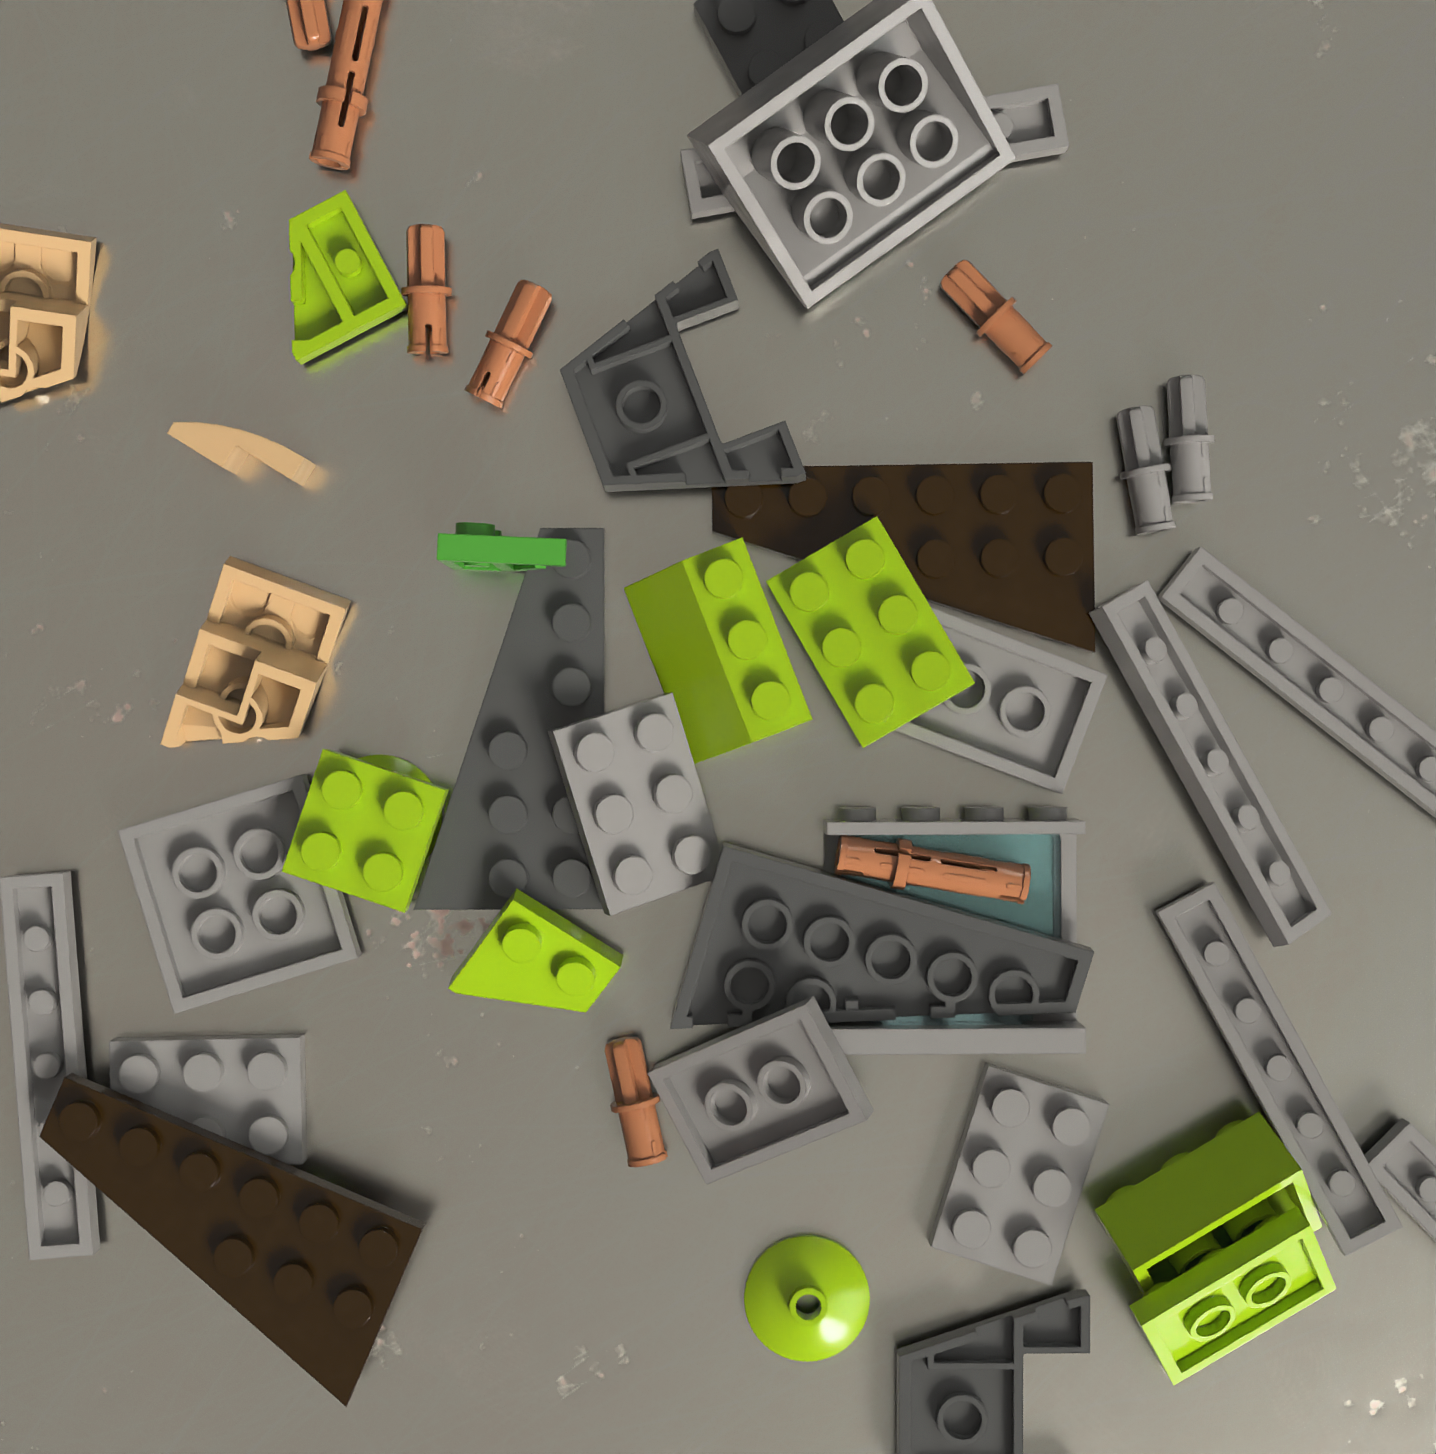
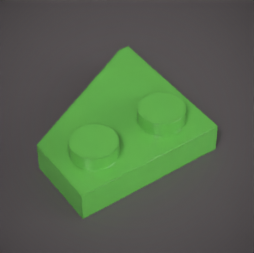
(485, 549)

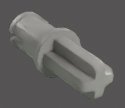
(1189, 439)
(1145, 469)

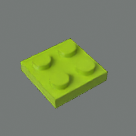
(365, 830)

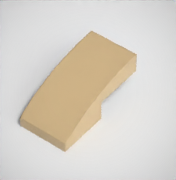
(231, 447)

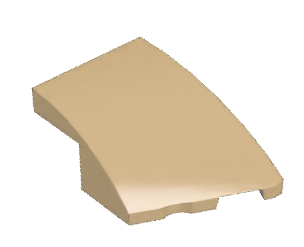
(42, 306)
(256, 658)

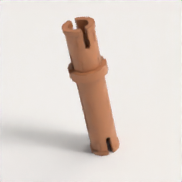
(343, 94)
(917, 866)

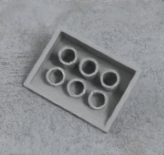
(854, 144)

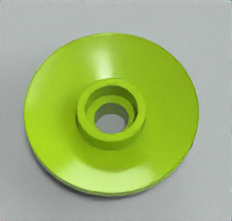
(799, 1268)

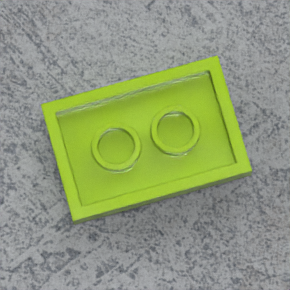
(870, 632)
(1234, 1295)

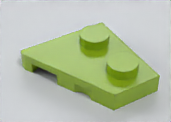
(336, 278)
(536, 959)

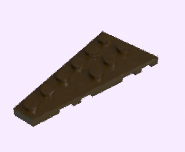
(974, 536)
(270, 1239)

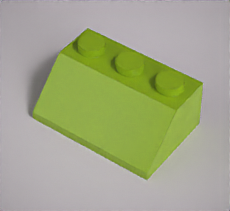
(718, 650)
(1204, 1201)

